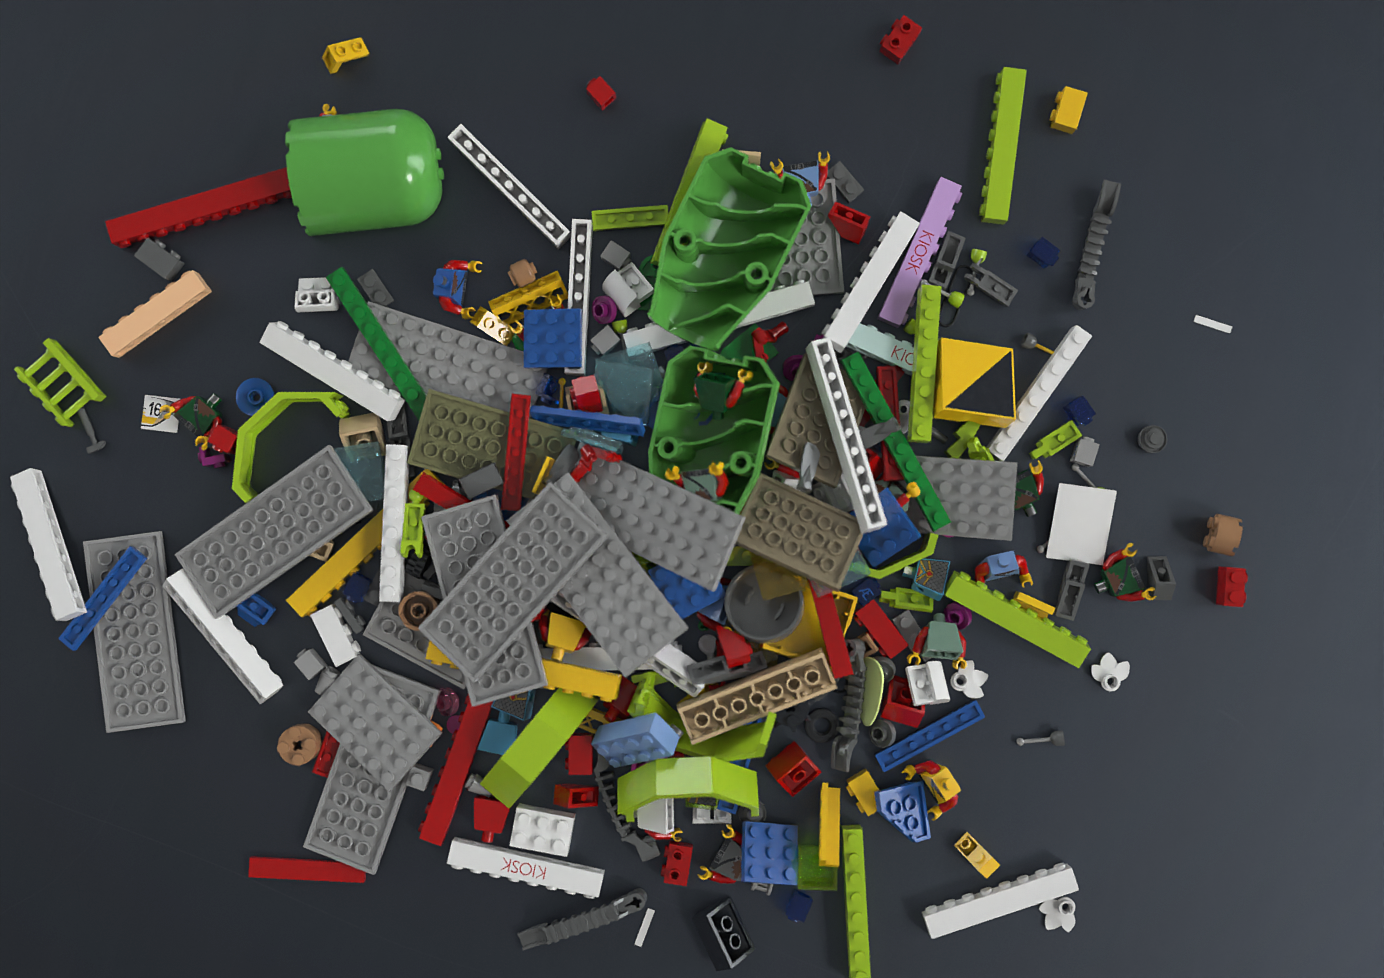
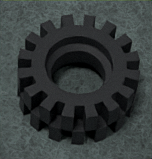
(418, 566)

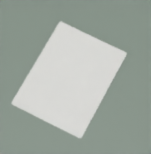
(1081, 523)

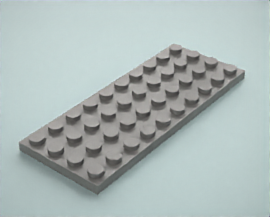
(449, 361)
(663, 520)
(273, 532)
(457, 542)
(513, 582)
(617, 595)
(136, 638)
(354, 806)

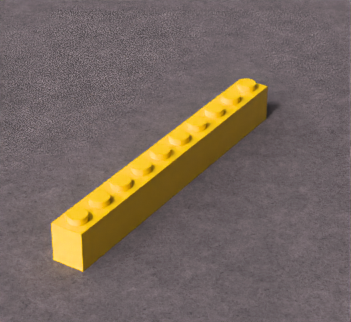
(344, 562)
(560, 675)

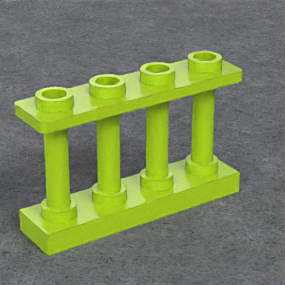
(66, 364)

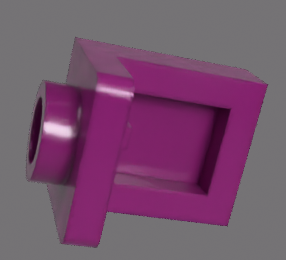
(216, 461)

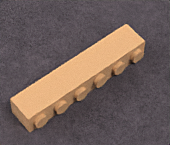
(154, 314)

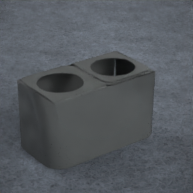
(481, 480)

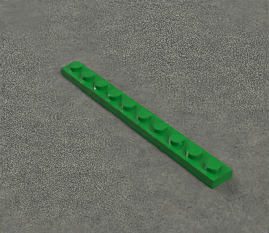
(378, 340)
(896, 441)

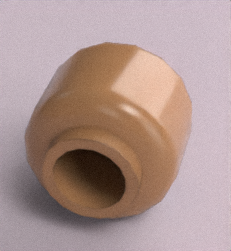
(522, 273)

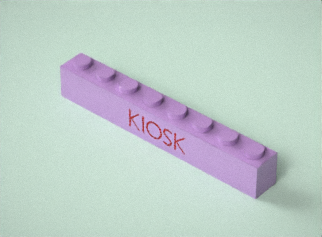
(919, 252)

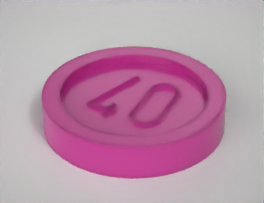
(453, 723)

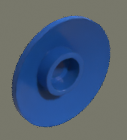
(247, 391)

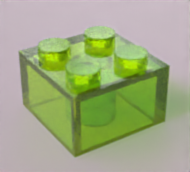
(810, 874)

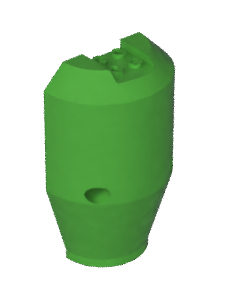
(736, 230)
(735, 440)

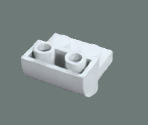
(627, 288)
(315, 296)
(836, 497)
(927, 683)

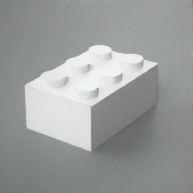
(542, 829)

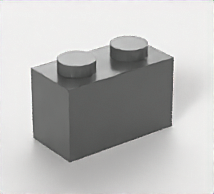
(159, 259)

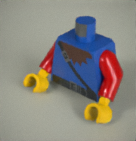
(451, 285)

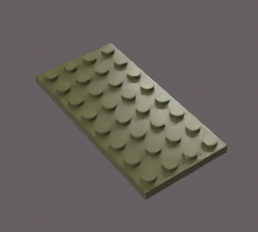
(466, 436)

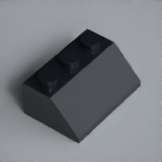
(723, 934)

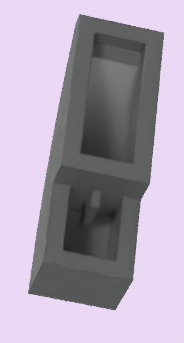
(946, 260)

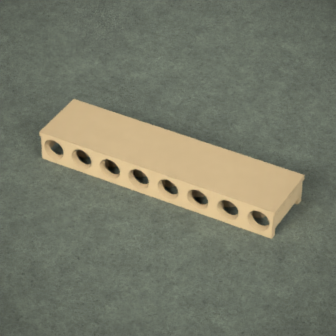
(756, 696)

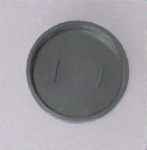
(759, 619)

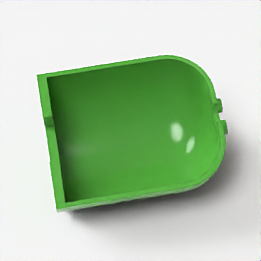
(363, 171)

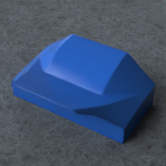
(256, 610)

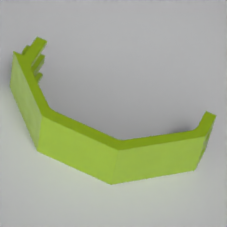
(260, 420)
(926, 549)
(736, 744)
(537, 745)
(685, 779)

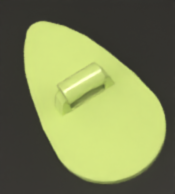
(873, 690)

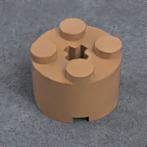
(1223, 534)
(408, 608)
(289, 747)

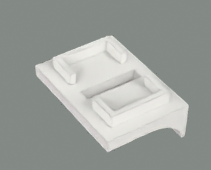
(702, 816)

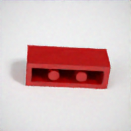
(880, 629)

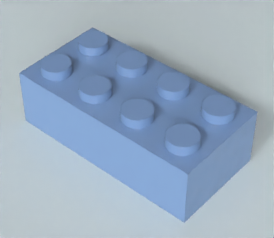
(635, 740)

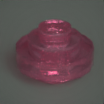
(447, 701)

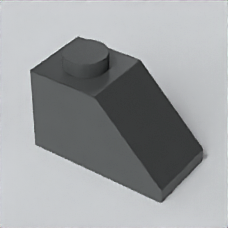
(1160, 577)

